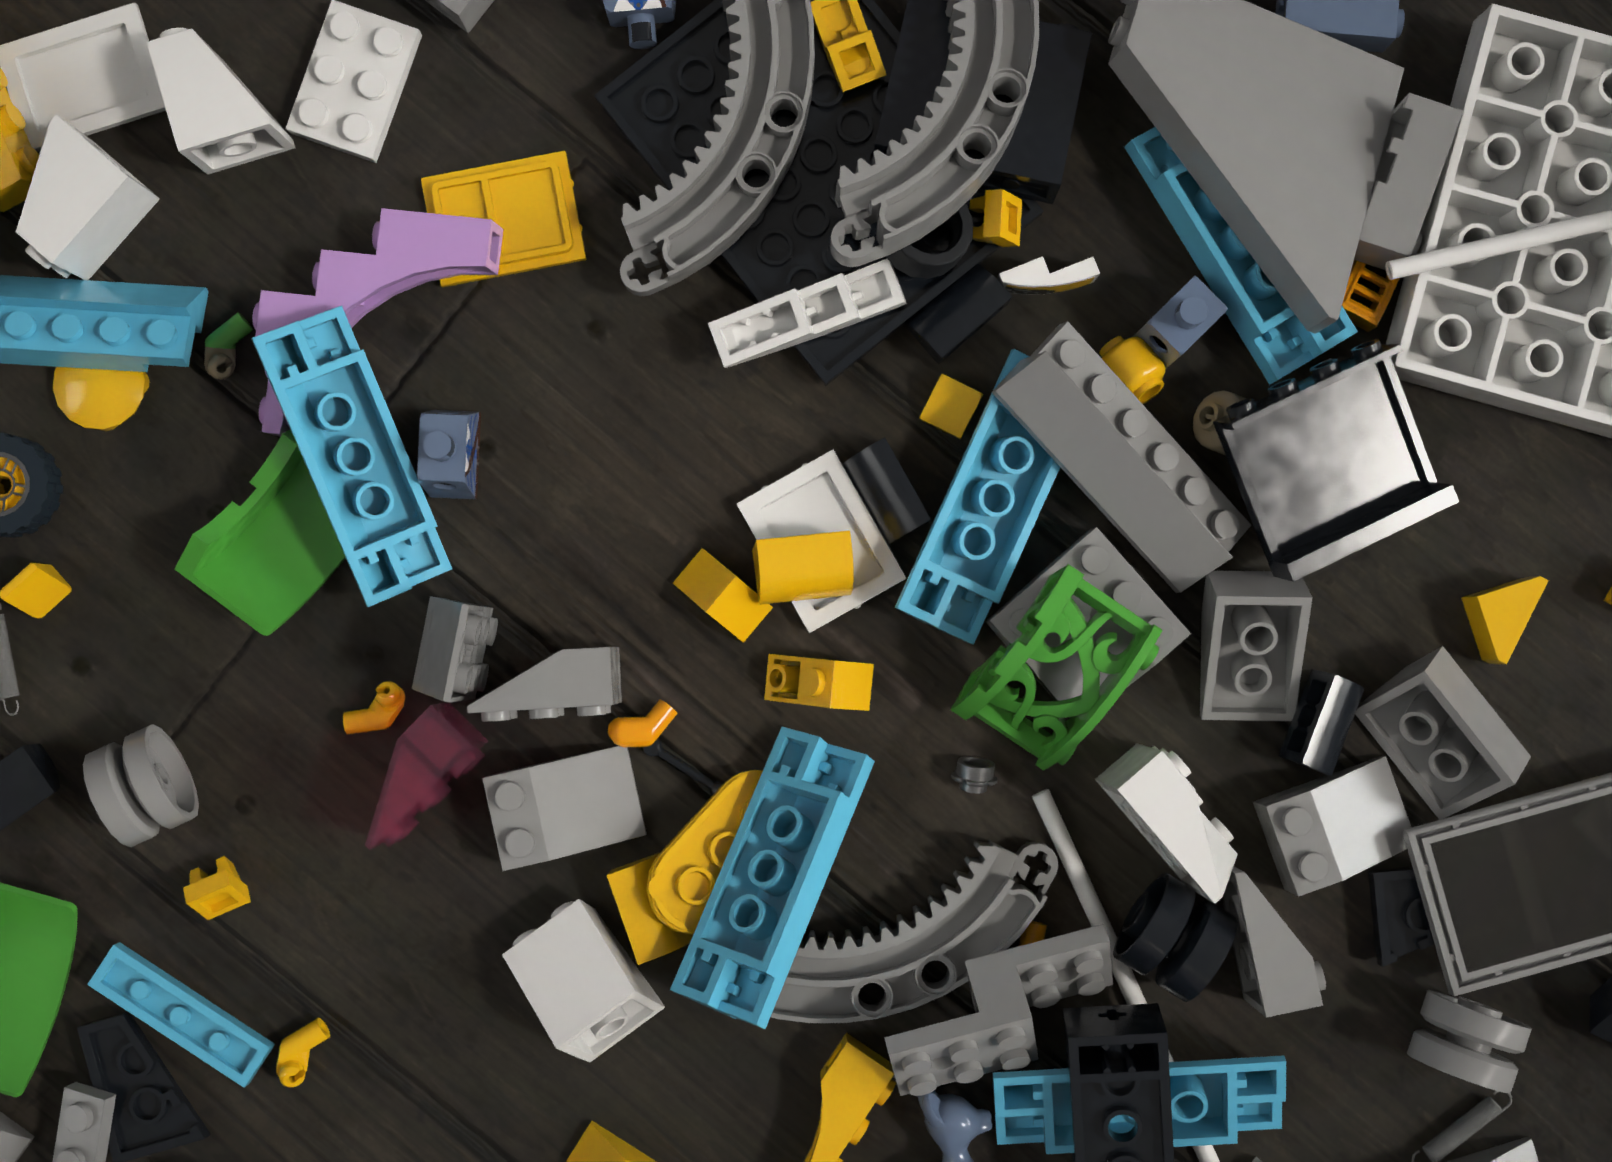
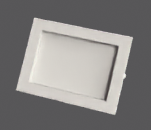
(85, 72)
(825, 501)

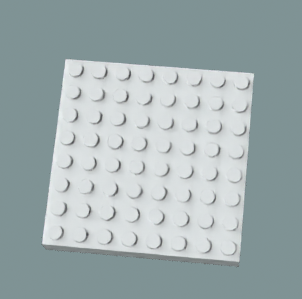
(1527, 153)

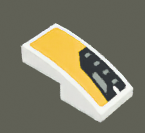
(1035, 277)

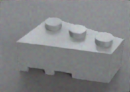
(1406, 179)

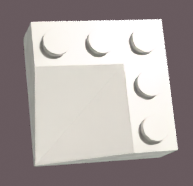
(1165, 809)

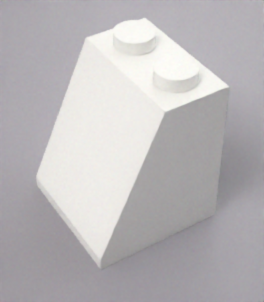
(209, 107)
(79, 203)
(581, 981)

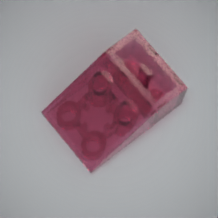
(422, 763)

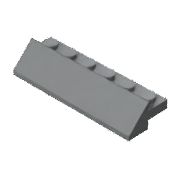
(1122, 458)

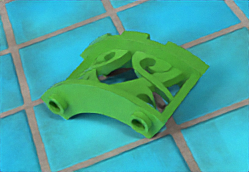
(1055, 611)

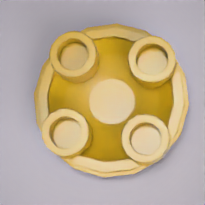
(99, 396)

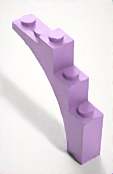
(409, 252)

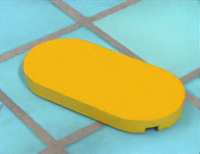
(691, 862)

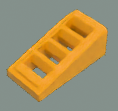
(1360, 315)

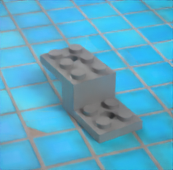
(1002, 1027)

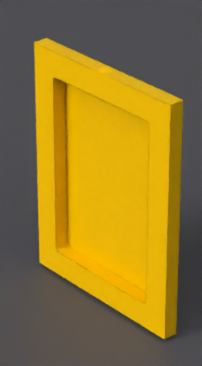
(524, 197)

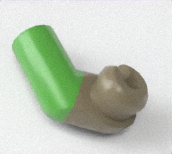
(221, 346)

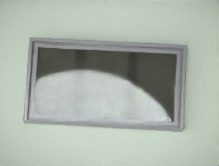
(1518, 884)

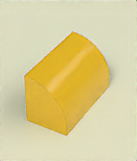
(803, 567)
(645, 931)

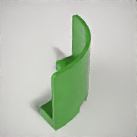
(271, 549)
(34, 972)

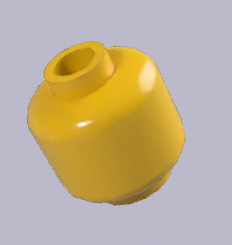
(1135, 366)

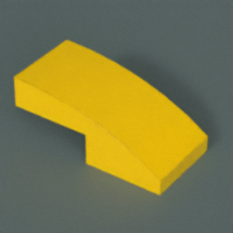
(847, 42)

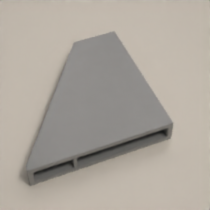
(1271, 129)

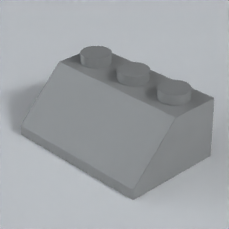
(1443, 734)

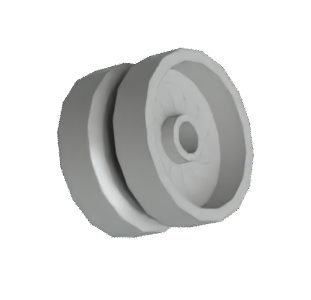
(140, 786)
(1469, 1040)

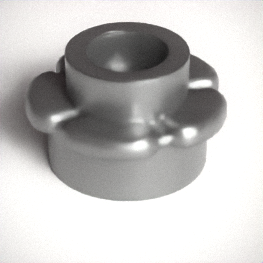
(974, 774)

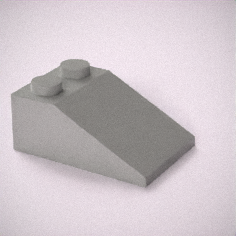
(1252, 645)
(564, 807)
(1334, 826)
(1270, 960)

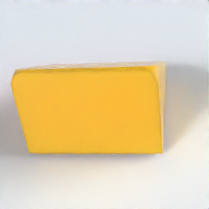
(951, 406)
(36, 590)

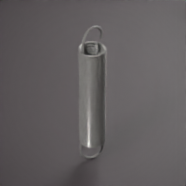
(8, 681)
(1462, 1129)

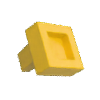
(1001, 218)
(218, 892)

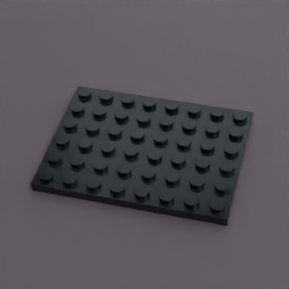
(670, 103)

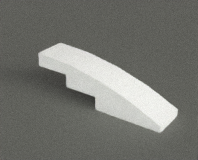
(806, 313)

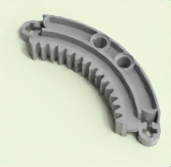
(928, 171)
(713, 205)
(971, 921)

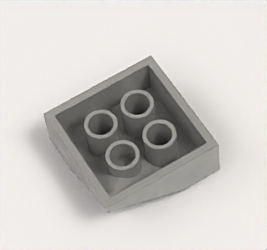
(1113, 576)

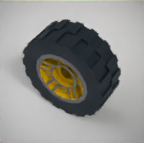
(33, 486)

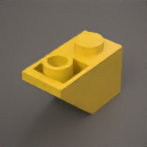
(819, 682)

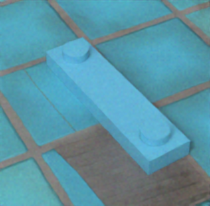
(181, 1014)

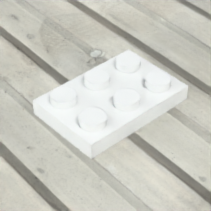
(354, 81)

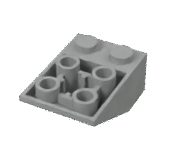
(454, 650)
(566, 679)

